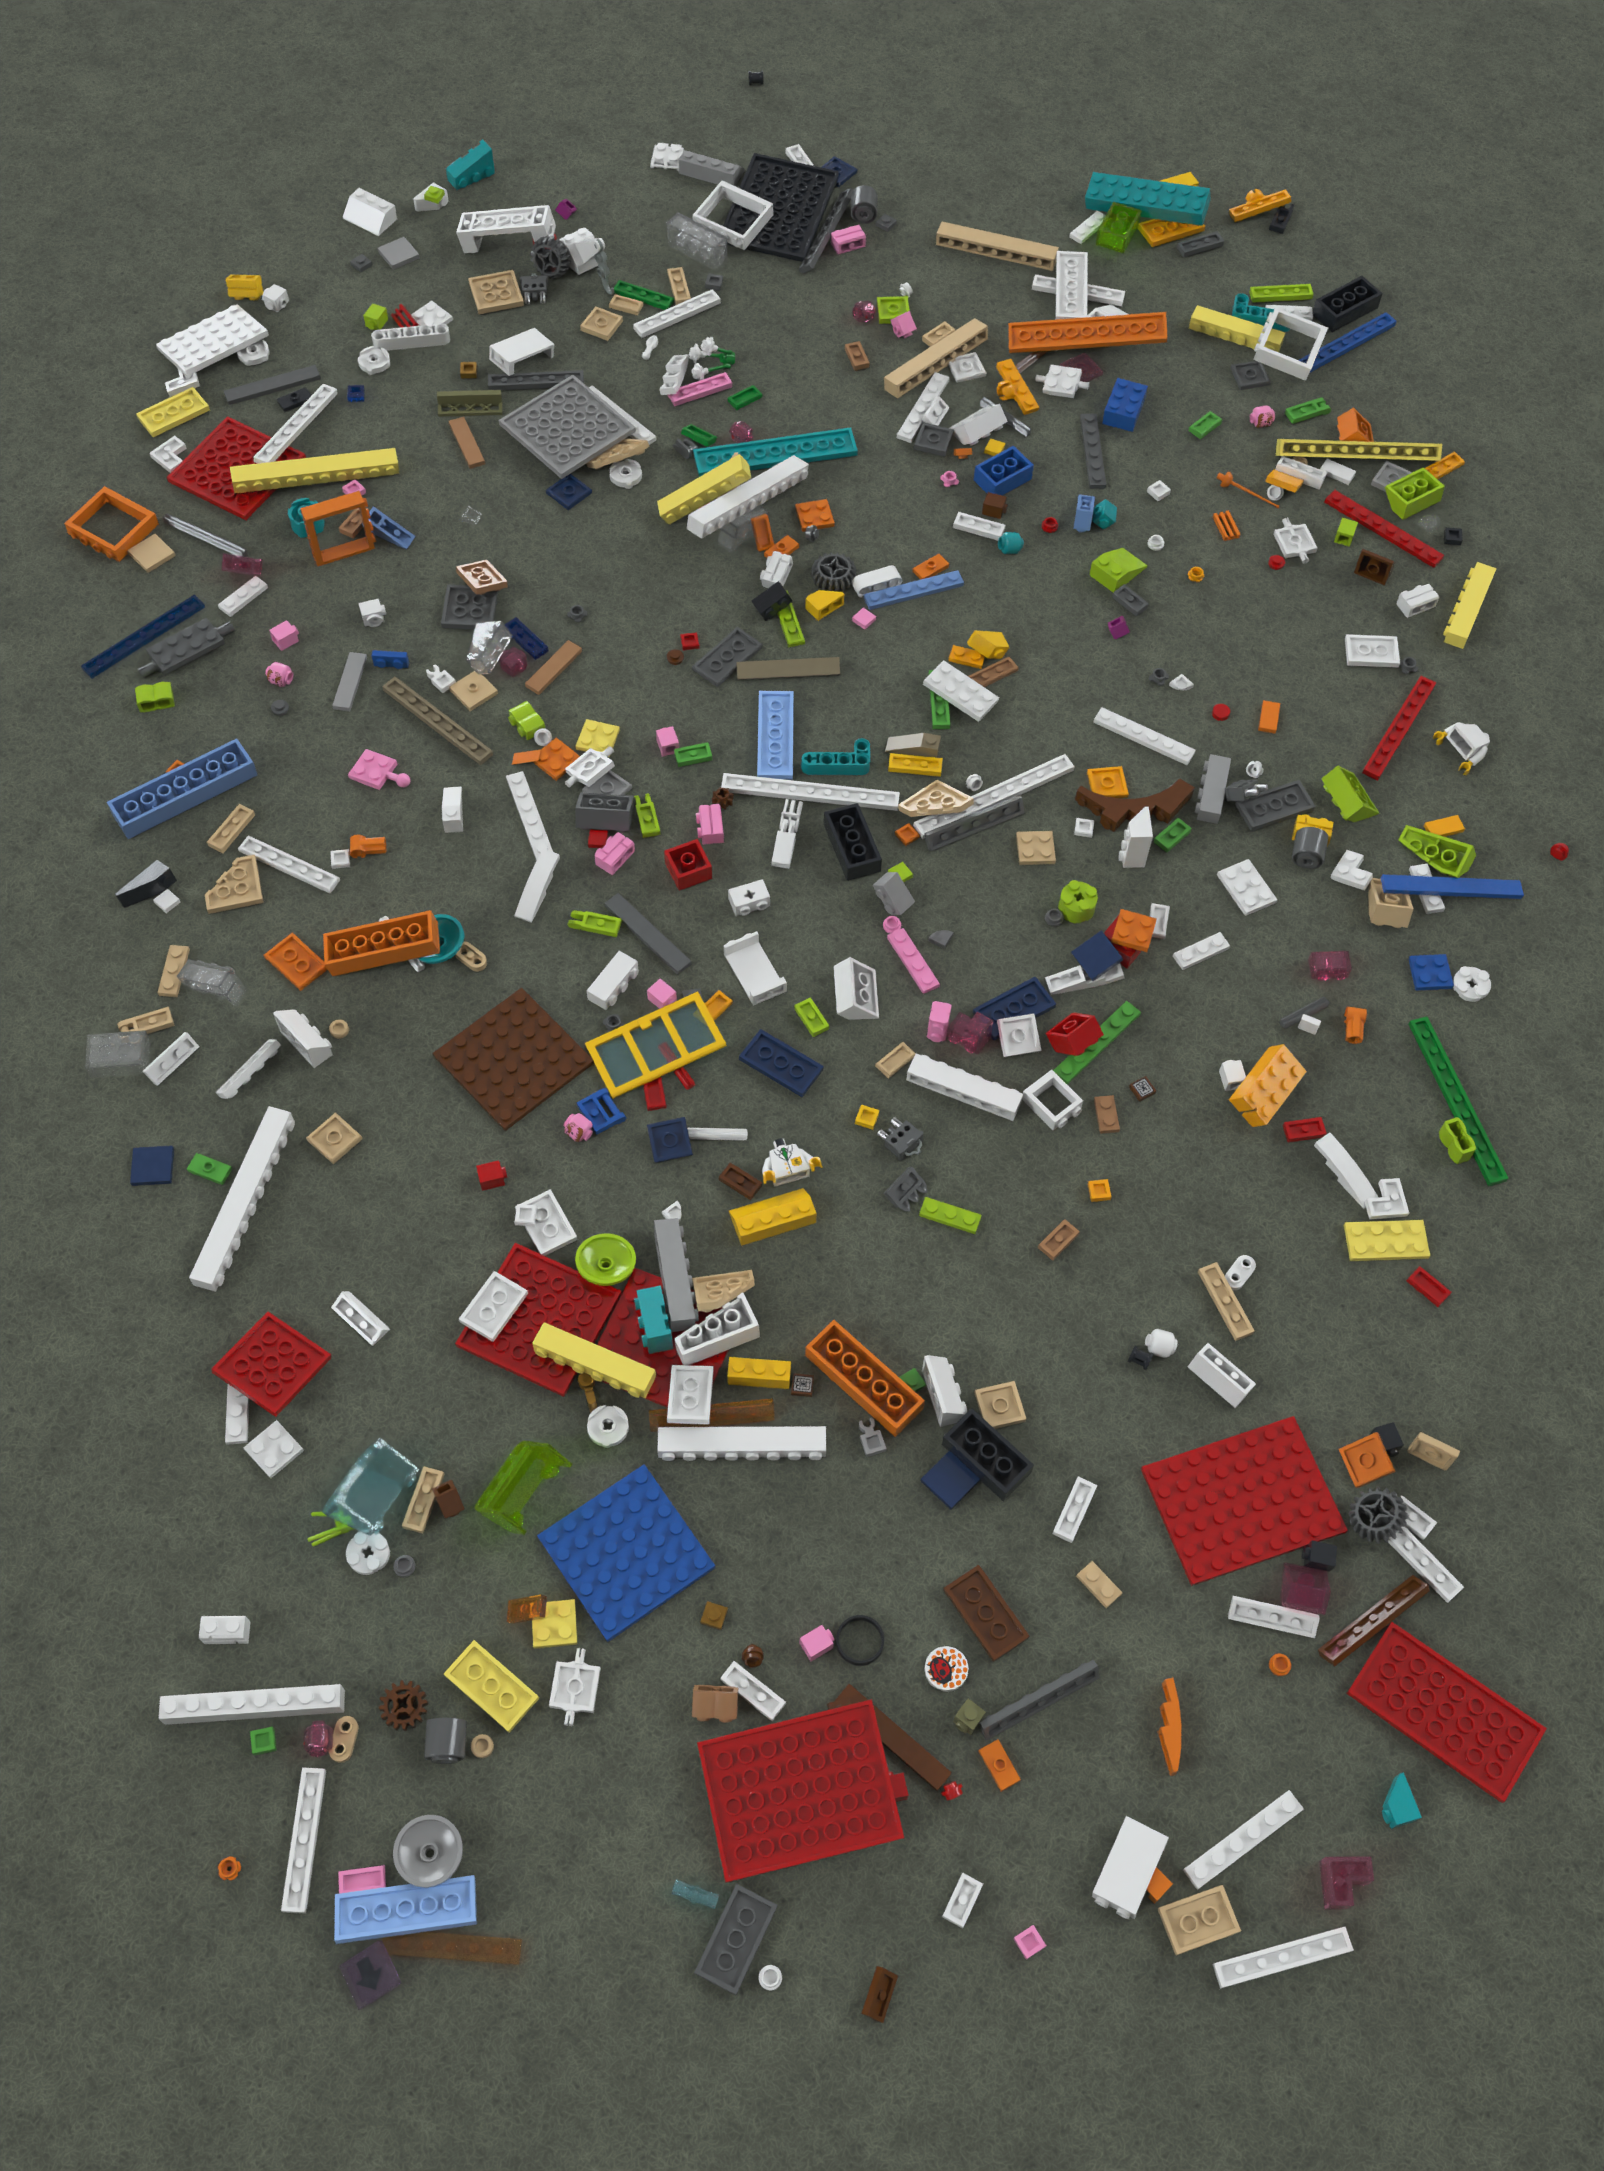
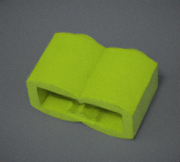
(154, 697)
(526, 720)
(1455, 1138)

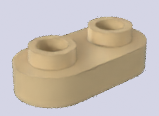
(473, 955)
(344, 1738)

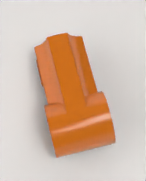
(361, 846)
(1355, 1024)

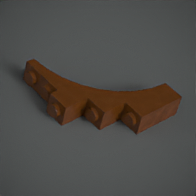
(1116, 811)

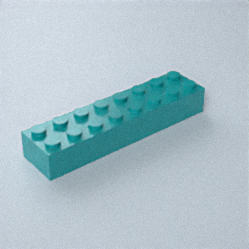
(1154, 198)

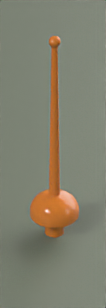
(1227, 480)

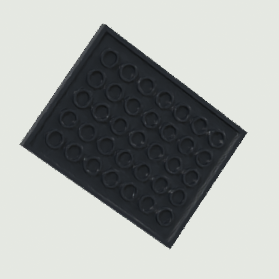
(798, 200)

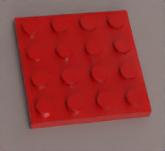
(271, 1363)

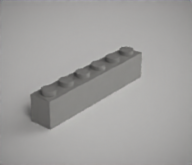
(674, 1274)

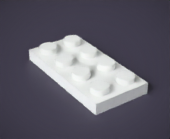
(961, 691)

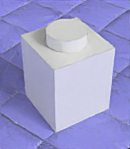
(1232, 1074)

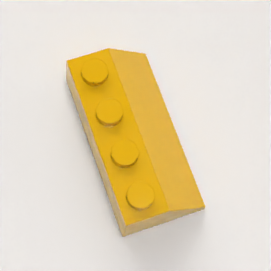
(773, 1216)

